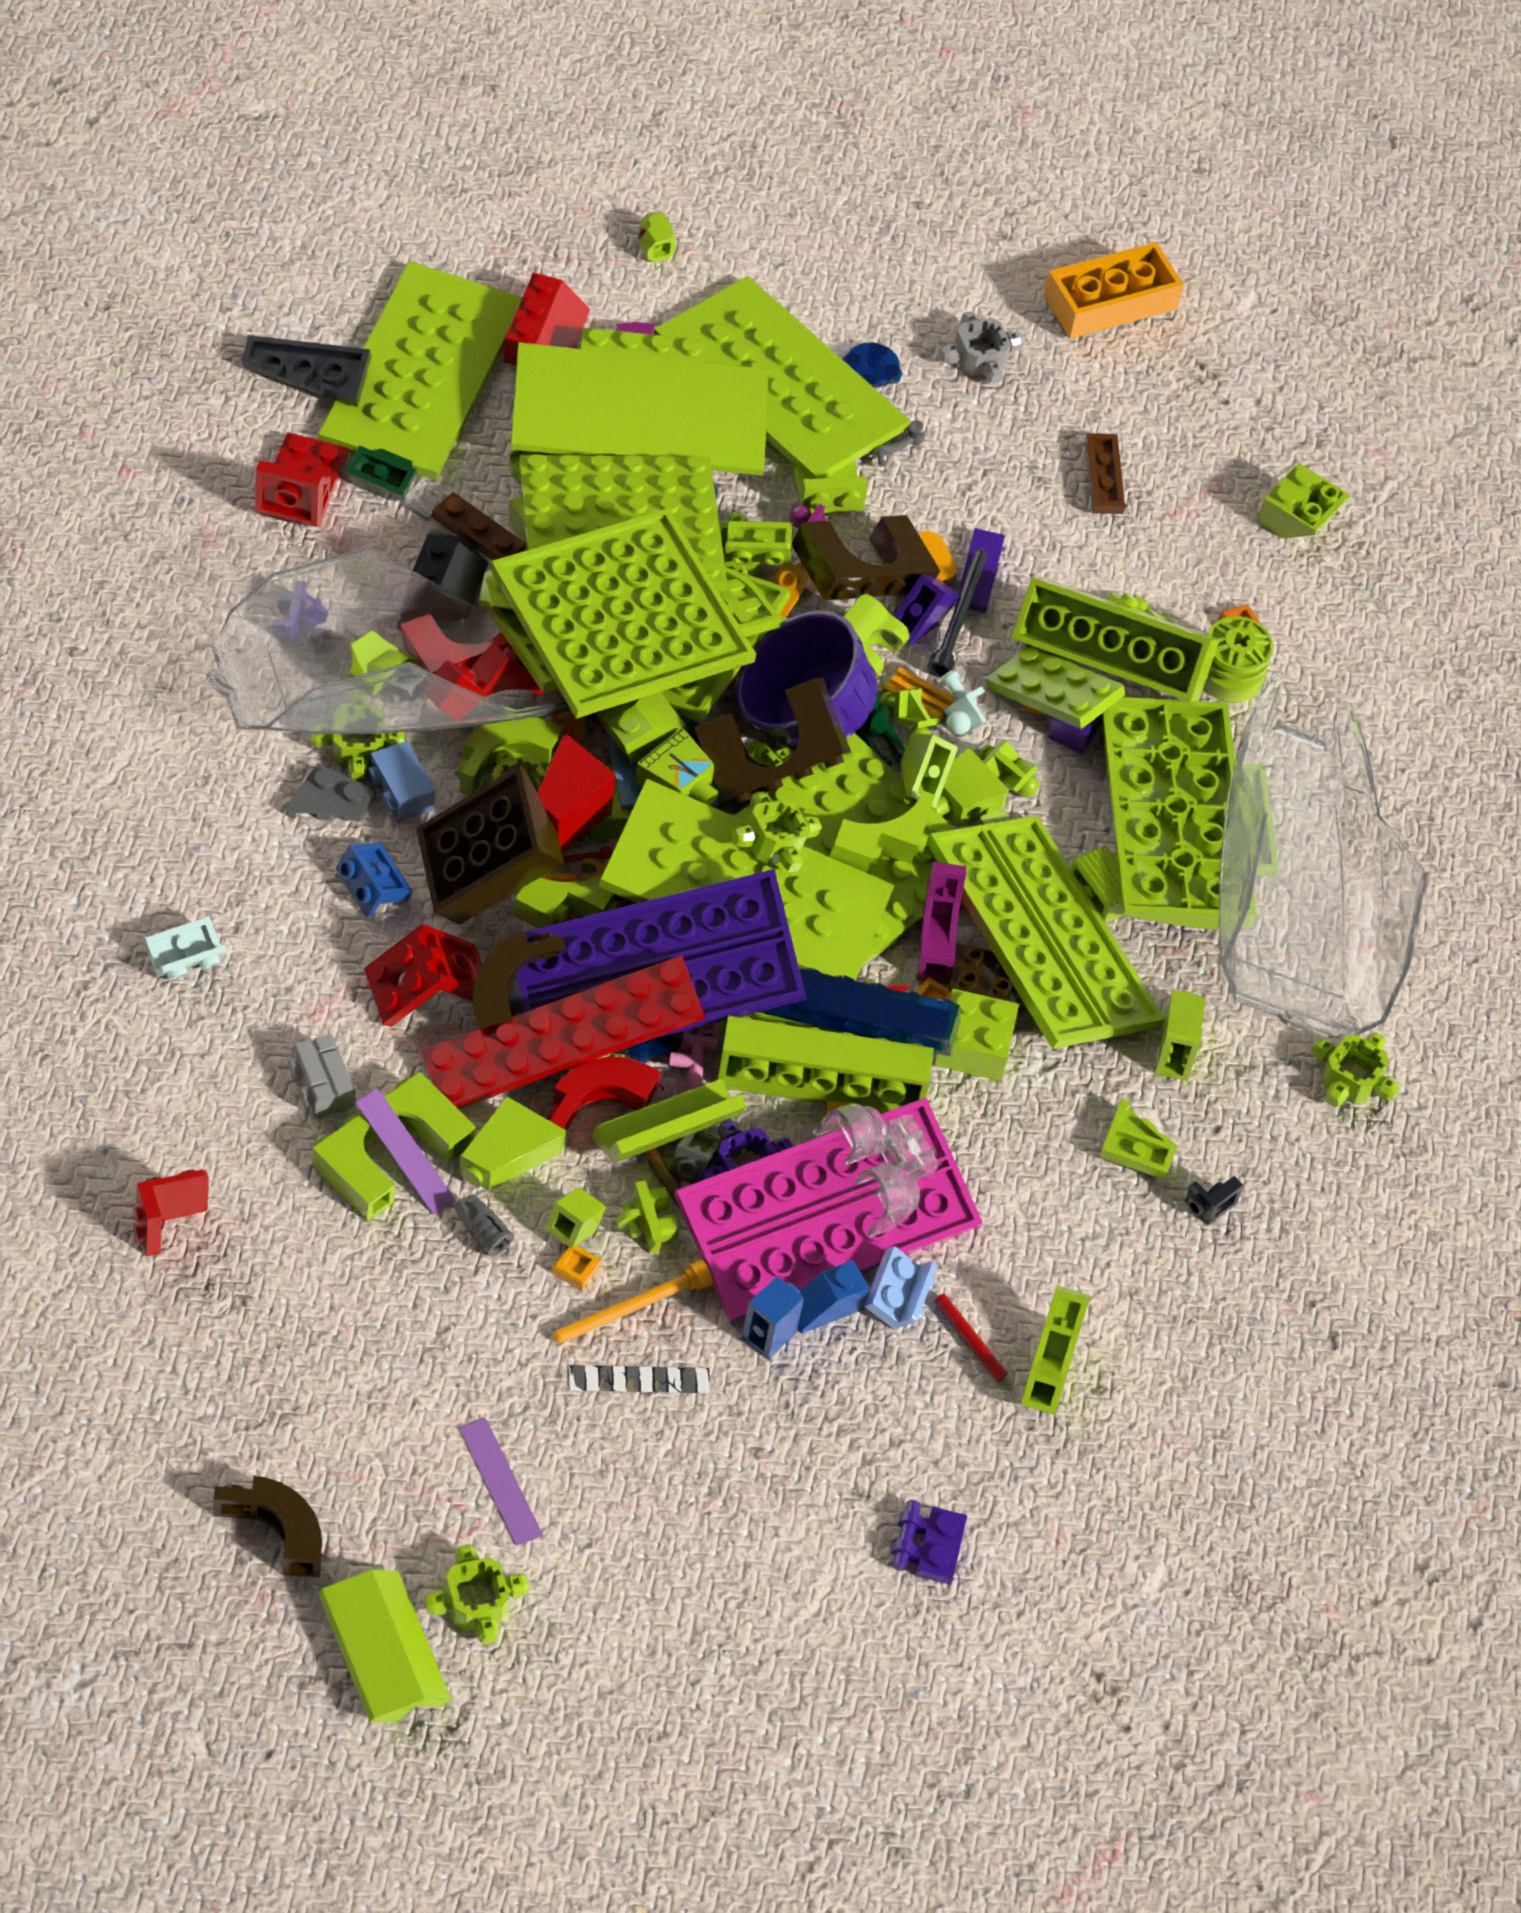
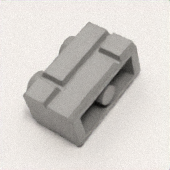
(322, 1075)

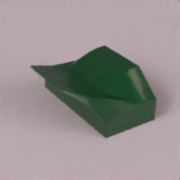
(381, 473)

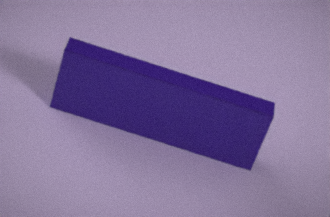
(992, 545)

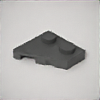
(331, 796)

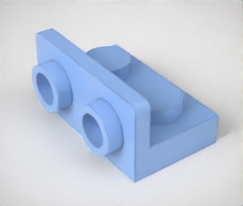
(900, 1289)

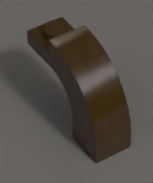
(500, 967)
(283, 1511)

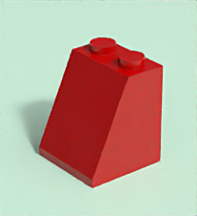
(576, 792)

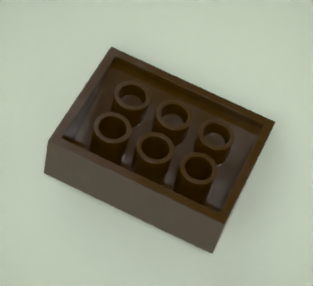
(487, 847)

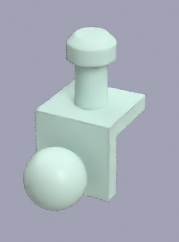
(963, 714)

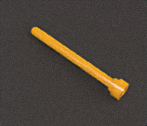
(695, 1276)

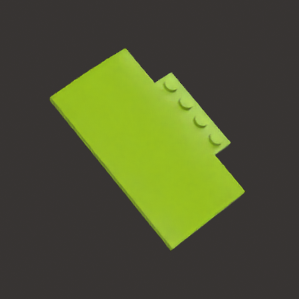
(639, 400)
(1168, 805)

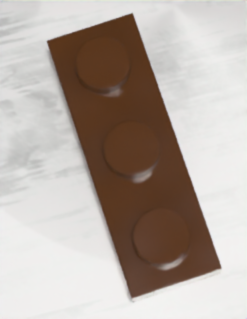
(1104, 473)
(477, 528)

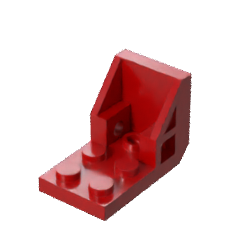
(300, 479)

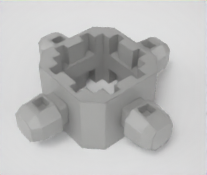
(990, 332)

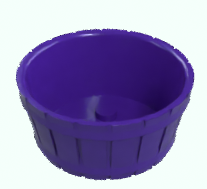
(795, 653)

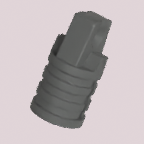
(484, 1225)

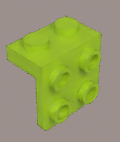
(838, 492)

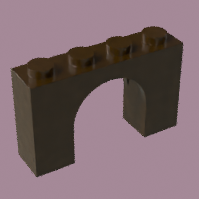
(844, 576)
(819, 743)

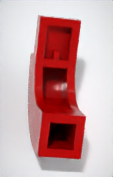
(601, 1080)

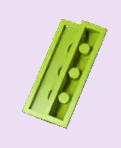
(667, 1121)
(383, 1645)

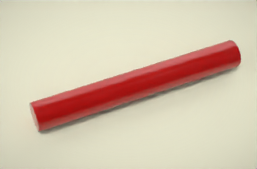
(971, 1337)

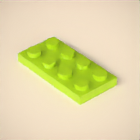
(1055, 686)

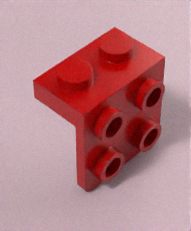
(165, 1200)

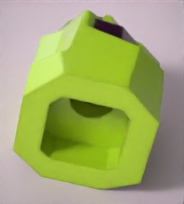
(656, 237)

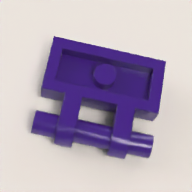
(941, 1543)

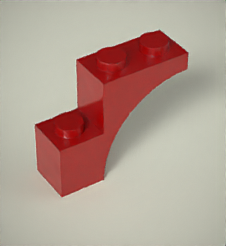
(492, 673)

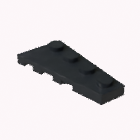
(317, 367)

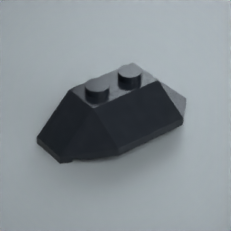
(452, 564)

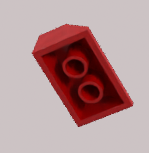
(546, 316)

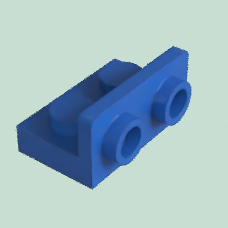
(372, 876)

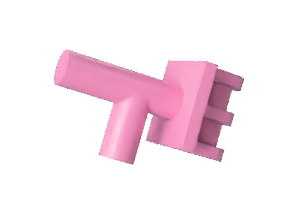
(698, 1041)

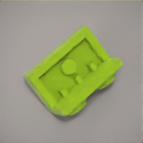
(759, 542)

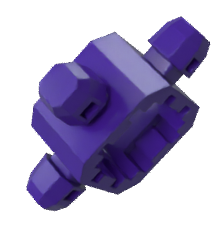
(735, 1141)

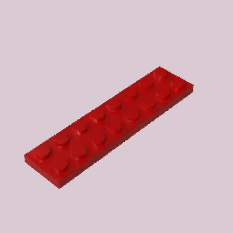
(564, 1033)

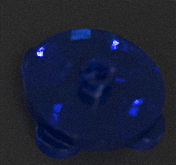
(875, 364)

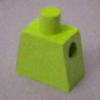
(970, 790)

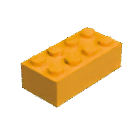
(1113, 290)

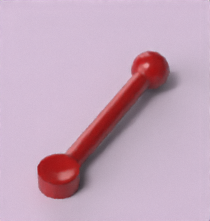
(604, 853)

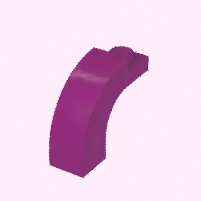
(940, 922)

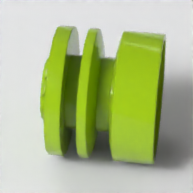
(1239, 659)

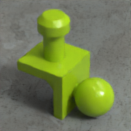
(909, 710)
(1010, 768)

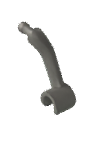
(913, 437)

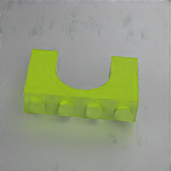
(422, 1111)

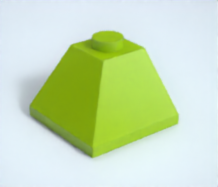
(641, 725)

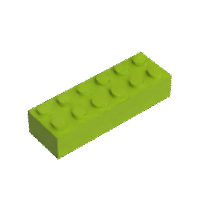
(1115, 638)
(822, 1065)

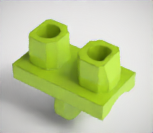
(644, 1216)

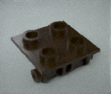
(981, 974)

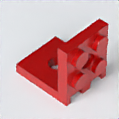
(430, 964)

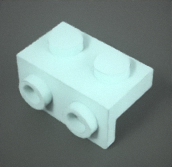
(183, 948)

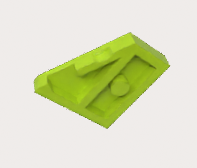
(1137, 1143)

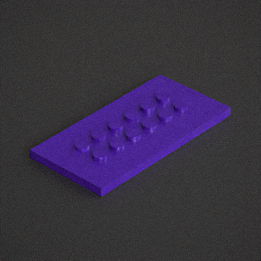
(727, 932)

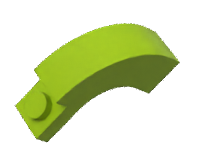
(520, 737)
(1055, 1350)

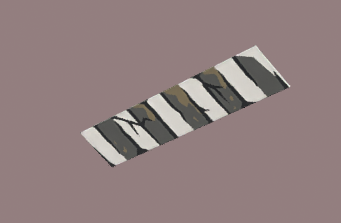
(639, 1379)

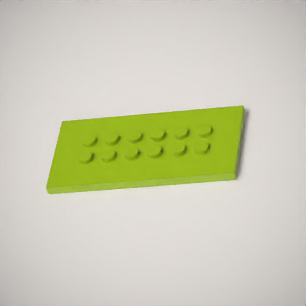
(425, 367)
(816, 403)
(687, 845)
(1046, 932)

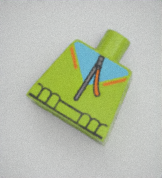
(681, 767)

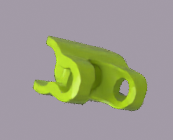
(876, 627)

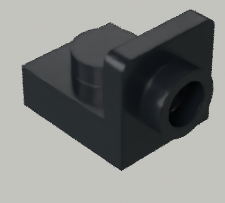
(1216, 1201)

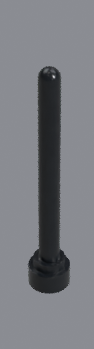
(943, 660)

